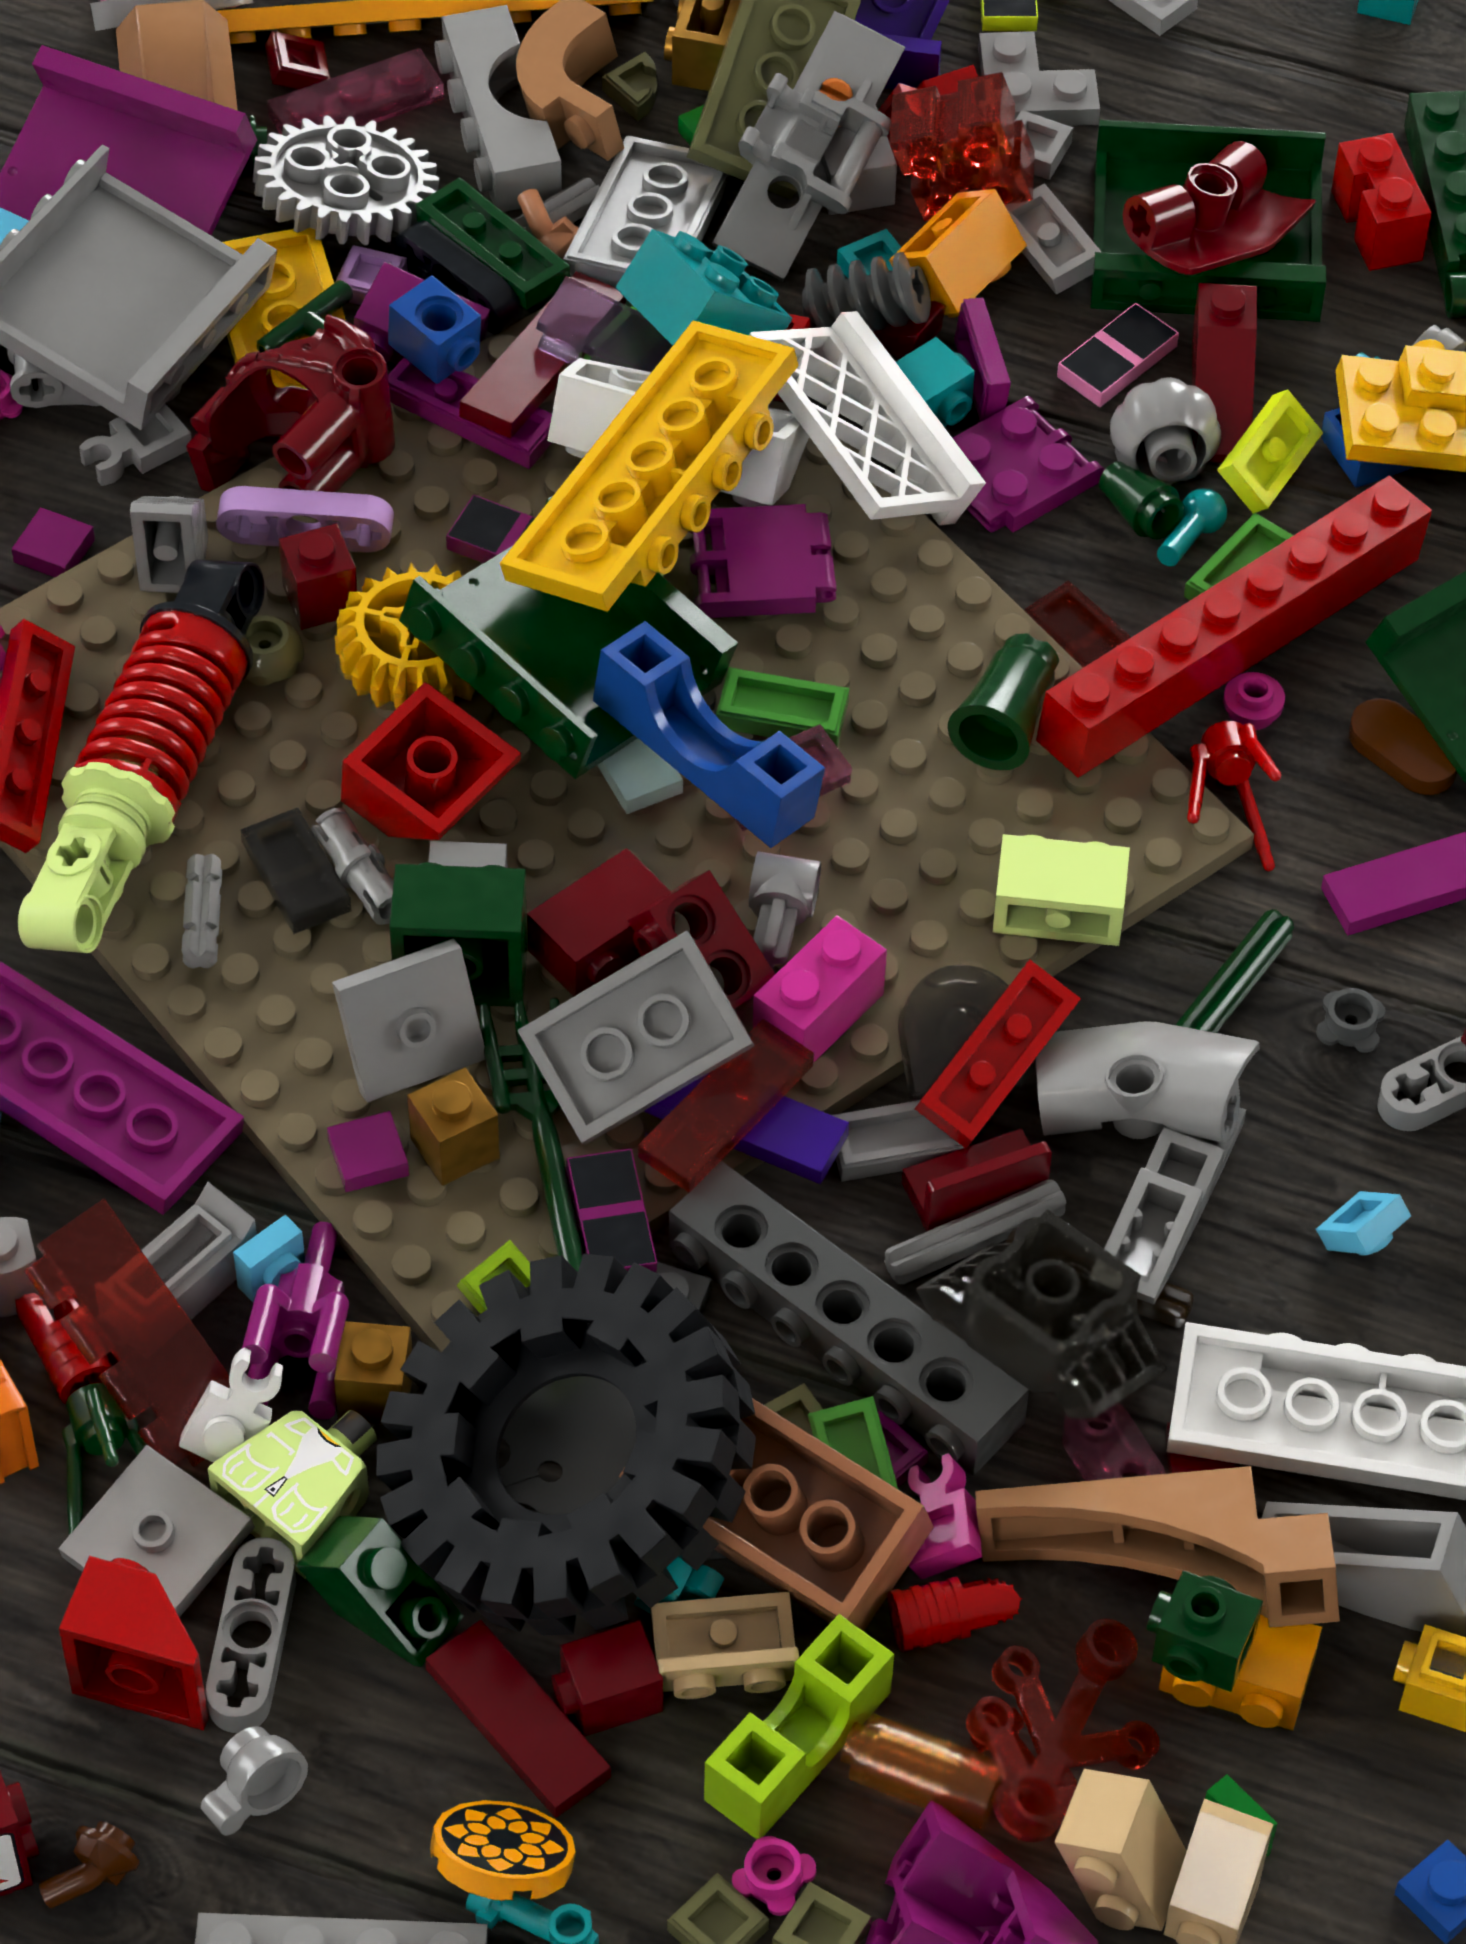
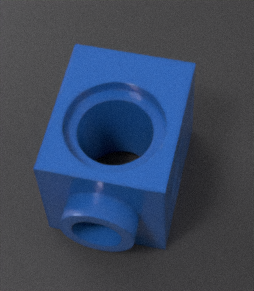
(434, 330)

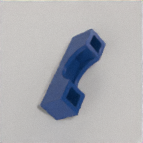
(654, 695)

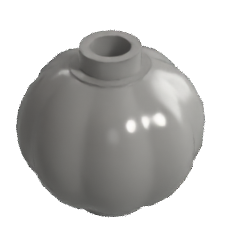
(1164, 419)

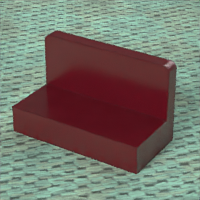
(975, 1177)

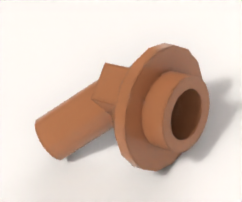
(555, 235)

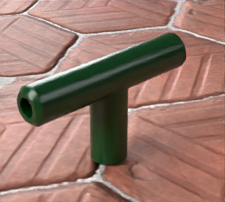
(307, 318)

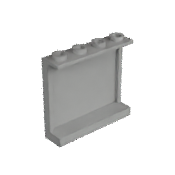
(121, 291)

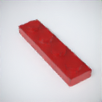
(30, 725)

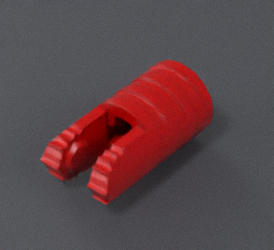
(54, 1346)
(948, 1610)

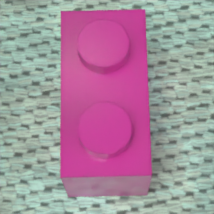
(824, 987)

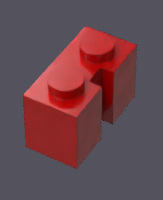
(1385, 200)

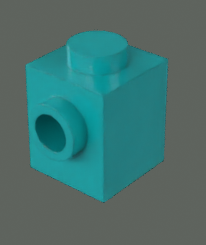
(941, 379)

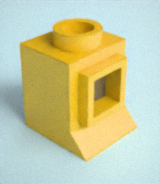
(1434, 1677)

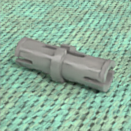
(356, 862)

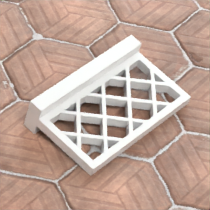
(896, 423)

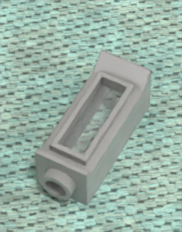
(198, 1249)

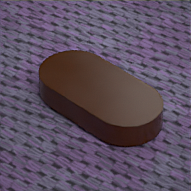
(1400, 746)

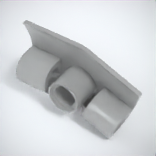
(1142, 1080)

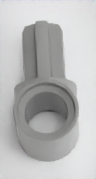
(781, 897)

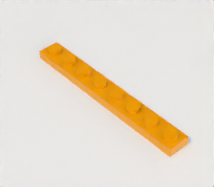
(402, 15)

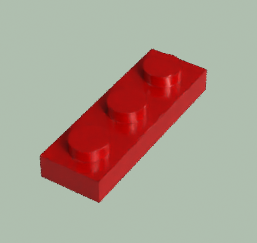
(997, 1054)

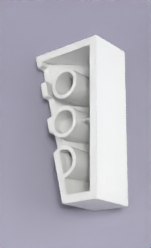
(595, 393)

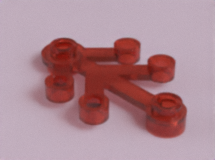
(1057, 1738)

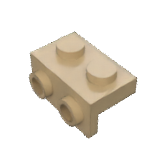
(724, 1644)

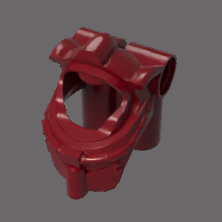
(324, 429)

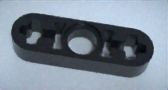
(435, 254)

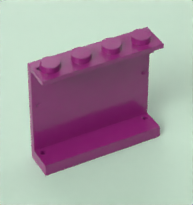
(159, 140)

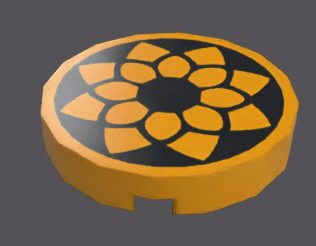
(502, 1849)

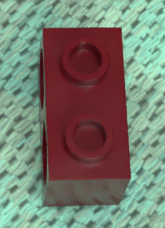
(715, 930)

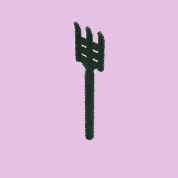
(539, 1108)

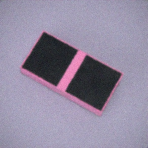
(1117, 354)

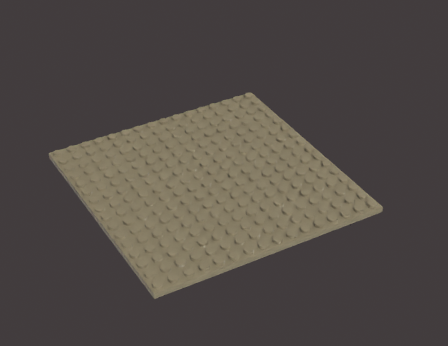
(900, 847)

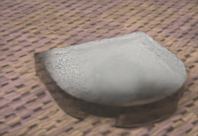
(941, 1018)

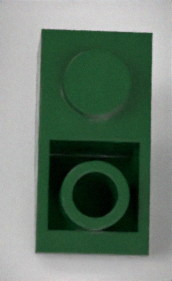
(379, 1587)

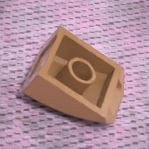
(180, 48)

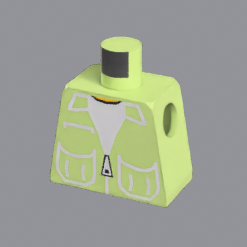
(297, 1477)

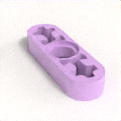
(249, 513)

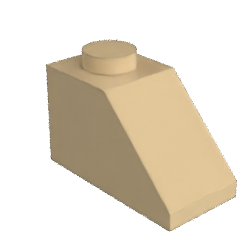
(1218, 1876)

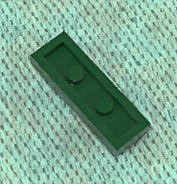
(495, 240)

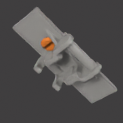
(793, 134)

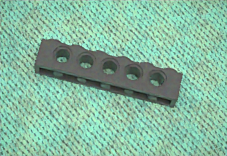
(835, 1285)

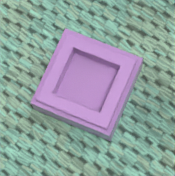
(362, 268)

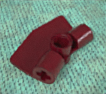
(1215, 215)

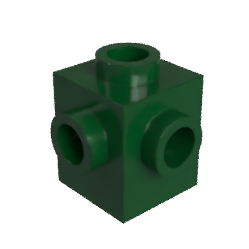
(1204, 1629)

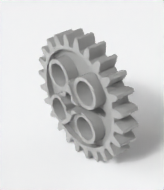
(343, 179)

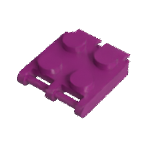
(1024, 466)
(764, 561)

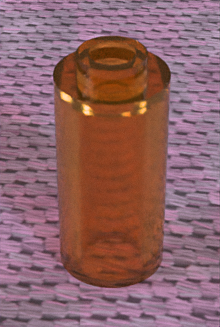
(921, 1769)

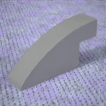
(1396, 1562)

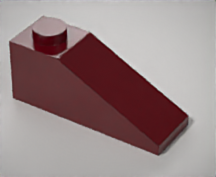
(1225, 357)

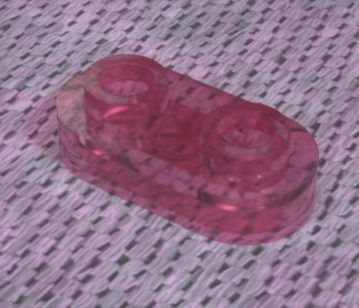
(1111, 1450)

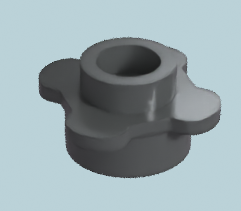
(1355, 1006)

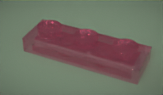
(364, 94)

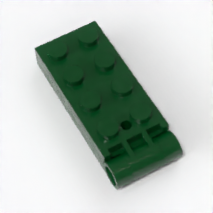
(1438, 152)

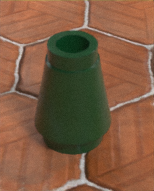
(1142, 500)

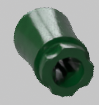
(1003, 709)

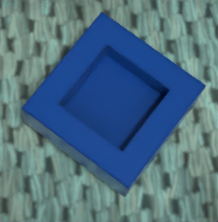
(1438, 1891)

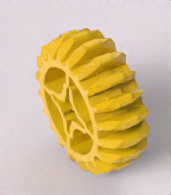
(382, 652)

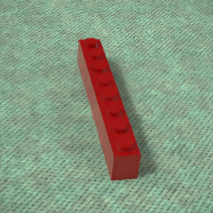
(1232, 626)

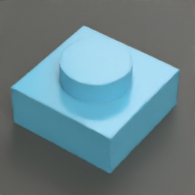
(1364, 1223)
(268, 1256)

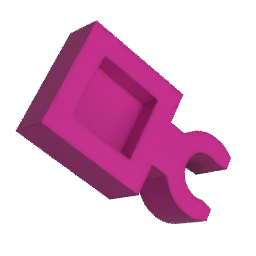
(954, 1518)

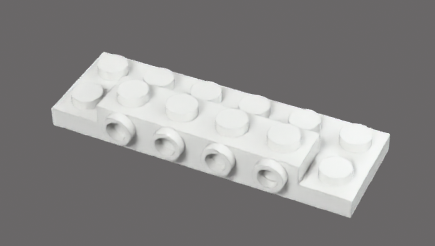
(1321, 1410)

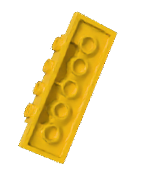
(1405, 408)
(655, 469)

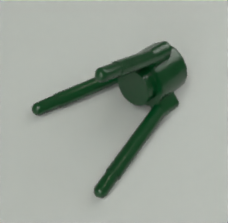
(101, 1430)

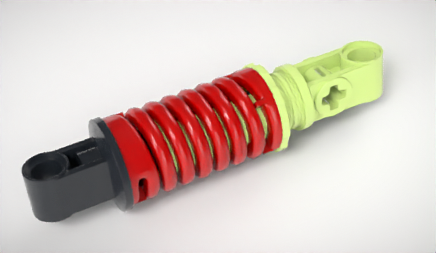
(143, 752)

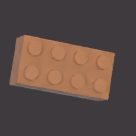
(818, 1523)

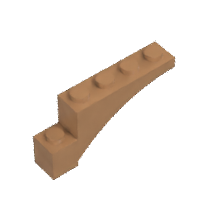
(1172, 1525)

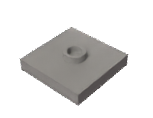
(410, 1020)
(163, 1523)

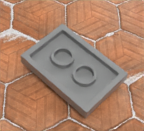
(635, 1038)

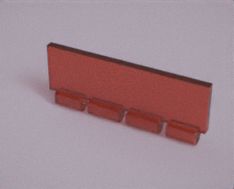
(133, 1316)

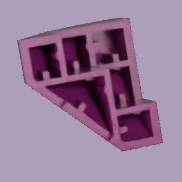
(967, 1891)

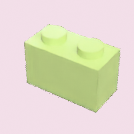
(1061, 889)

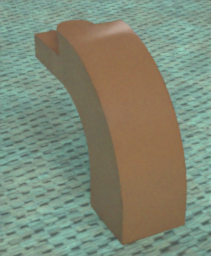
(553, 64)

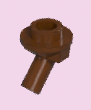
(104, 1857)

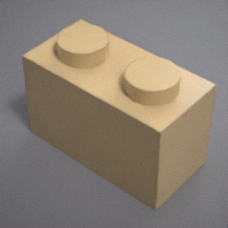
(1121, 1849)

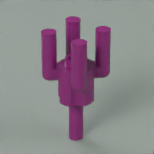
(302, 1320)

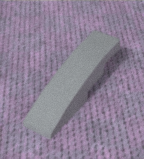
(1167, 1205)

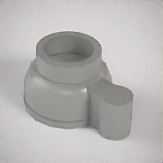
(260, 1778)

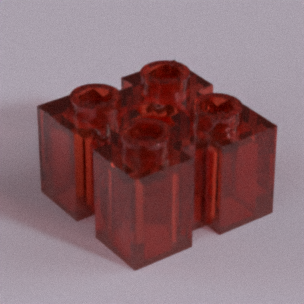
(962, 143)

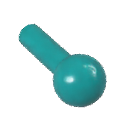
(1203, 513)

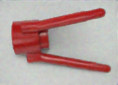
(1230, 756)

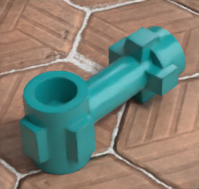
(562, 1926)

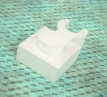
(232, 1414)

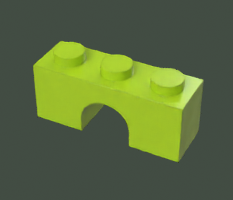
(774, 1760)

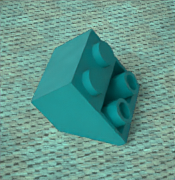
(685, 281)

